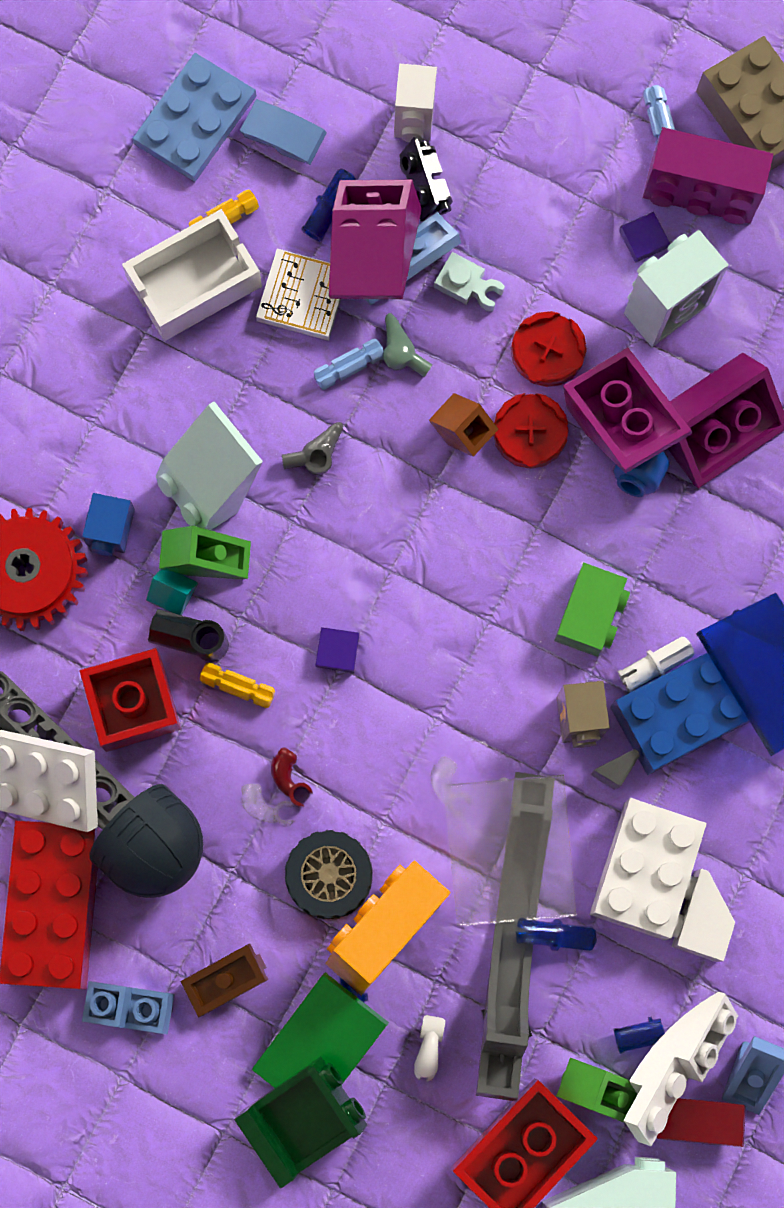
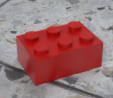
(524, 1150)

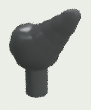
(316, 453)

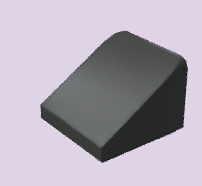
(617, 770)

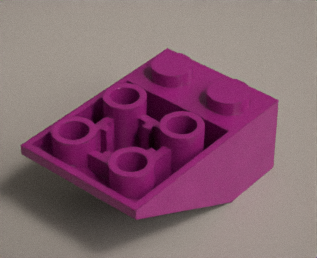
(372, 238)

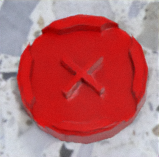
(548, 349)
(530, 430)

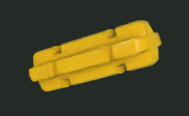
(245, 203)
(237, 685)

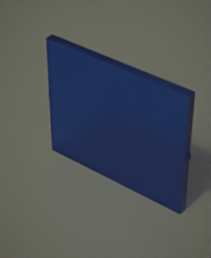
(751, 661)

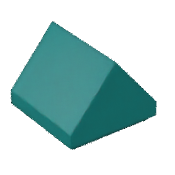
(171, 591)

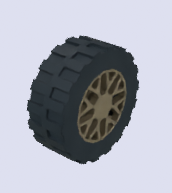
(328, 874)

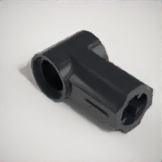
(185, 635)

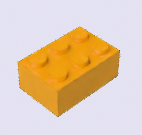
(385, 925)

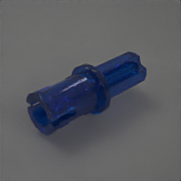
(321, 217)
(556, 935)

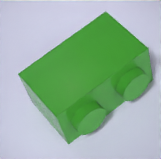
(592, 609)

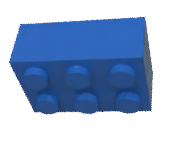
(678, 713)

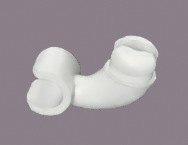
(427, 1058)

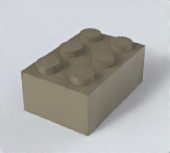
(748, 98)

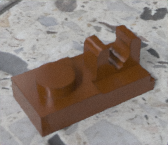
(225, 980)

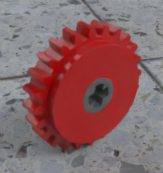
(54, 572)

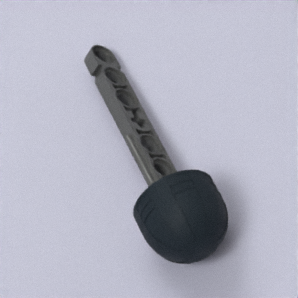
(146, 841)

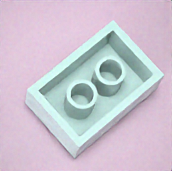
(674, 287)

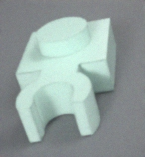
(464, 279)

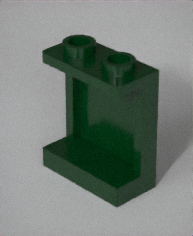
(301, 1121)

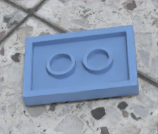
(194, 117)

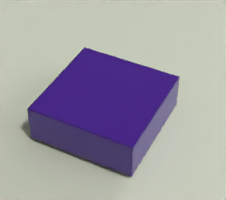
(644, 237)
(337, 650)

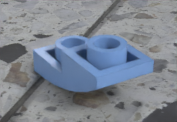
(283, 131)
(128, 1007)

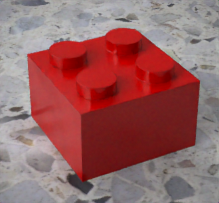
(130, 700)

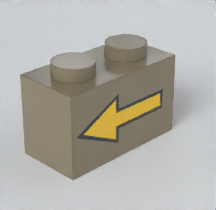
(583, 713)

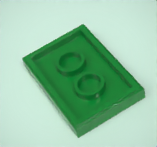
(325, 1025)

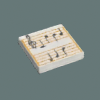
(298, 296)

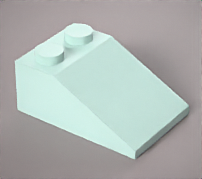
(209, 470)
(627, 1186)

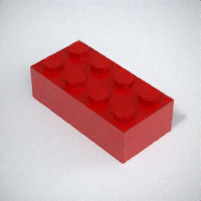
(49, 907)

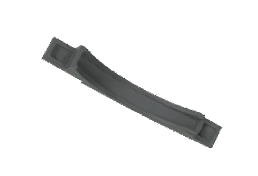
(505, 1012)

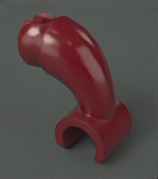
(281, 773)

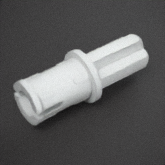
(656, 663)

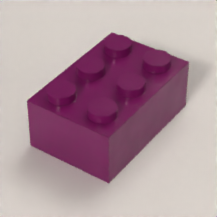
(707, 176)

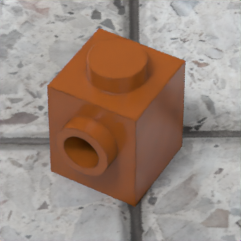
(463, 424)

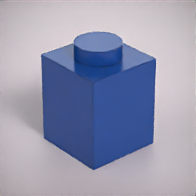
(108, 524)

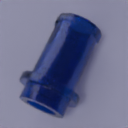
(638, 1035)

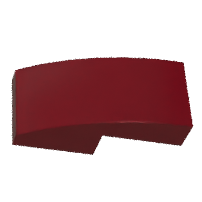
(705, 1123)

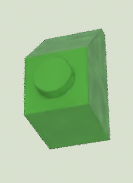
(204, 553)
(596, 1089)

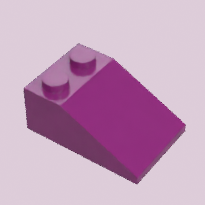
(624, 411)

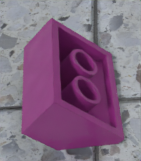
(728, 417)

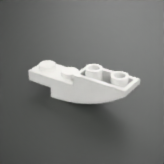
(681, 1053)

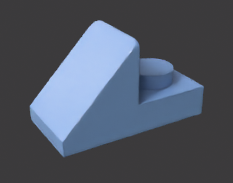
(754, 1074)

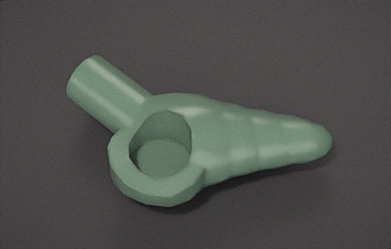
(400, 349)

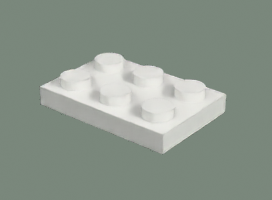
(48, 781)

